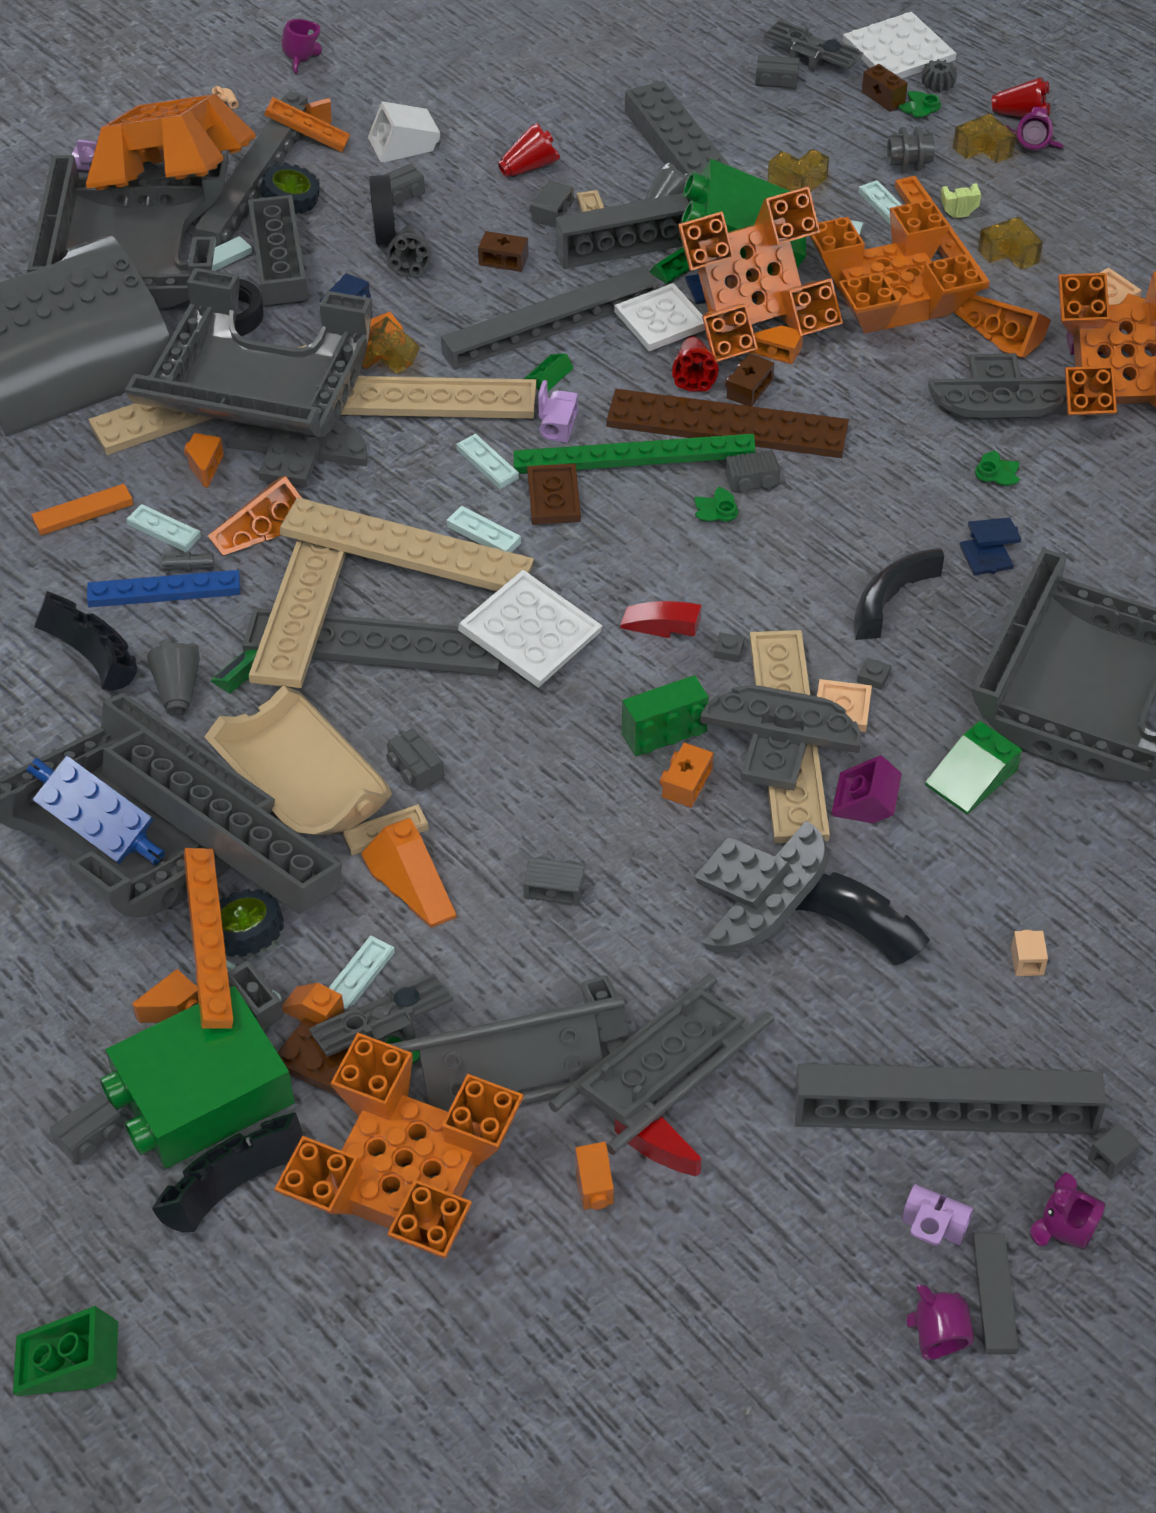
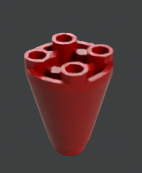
(1022, 98)
(529, 152)
(694, 366)

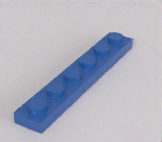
(163, 588)

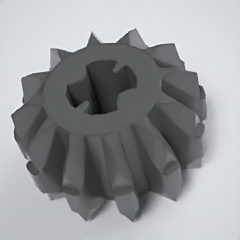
(939, 75)

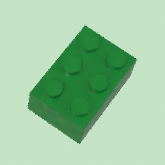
(664, 715)

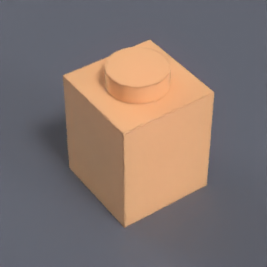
(1029, 953)

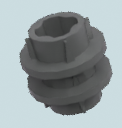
(908, 149)

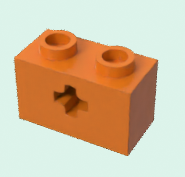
(686, 774)

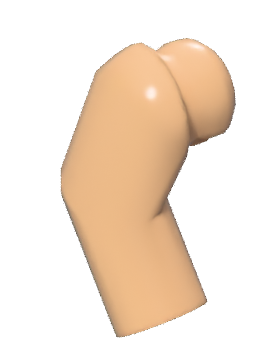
(227, 96)

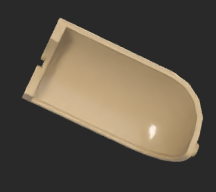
(302, 764)

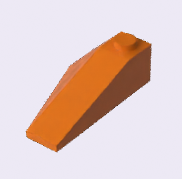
(1005, 325)
(257, 519)
(405, 867)

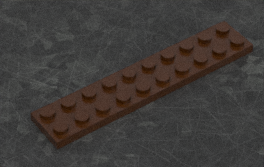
(706, 418)

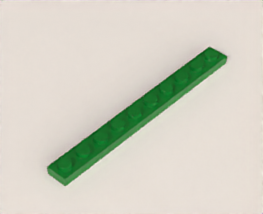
(637, 452)

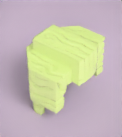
(962, 201)

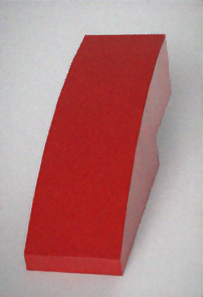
(663, 618)
(665, 1147)

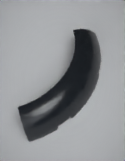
(887, 583)
(91, 637)
(867, 914)
(225, 1169)

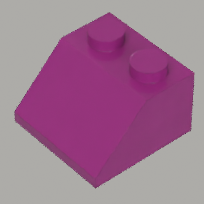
(867, 791)

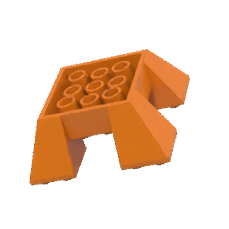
(181, 131)
(897, 280)
(731, 309)
(1098, 382)
(354, 1182)

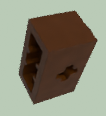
(884, 87)
(503, 251)
(749, 380)

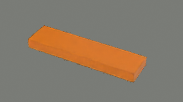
(307, 124)
(82, 509)

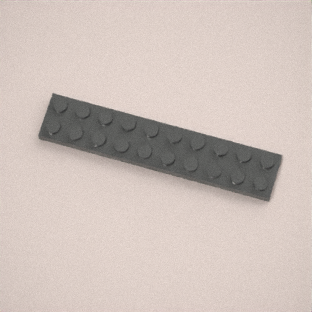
(389, 644)

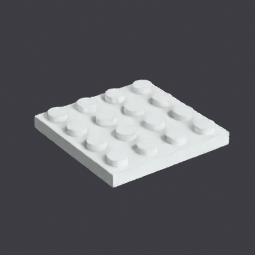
(899, 45)
(530, 628)

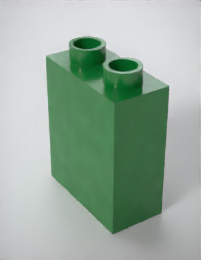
(735, 194)
(195, 1082)

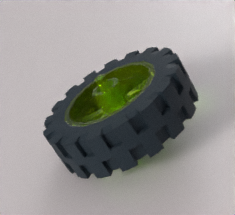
(293, 181)
(247, 929)

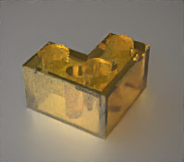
(984, 135)
(797, 173)
(1011, 240)
(391, 346)

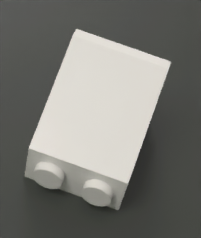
(402, 132)

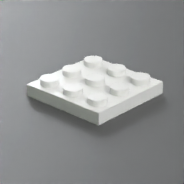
(660, 317)

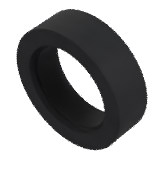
(382, 208)
(253, 315)

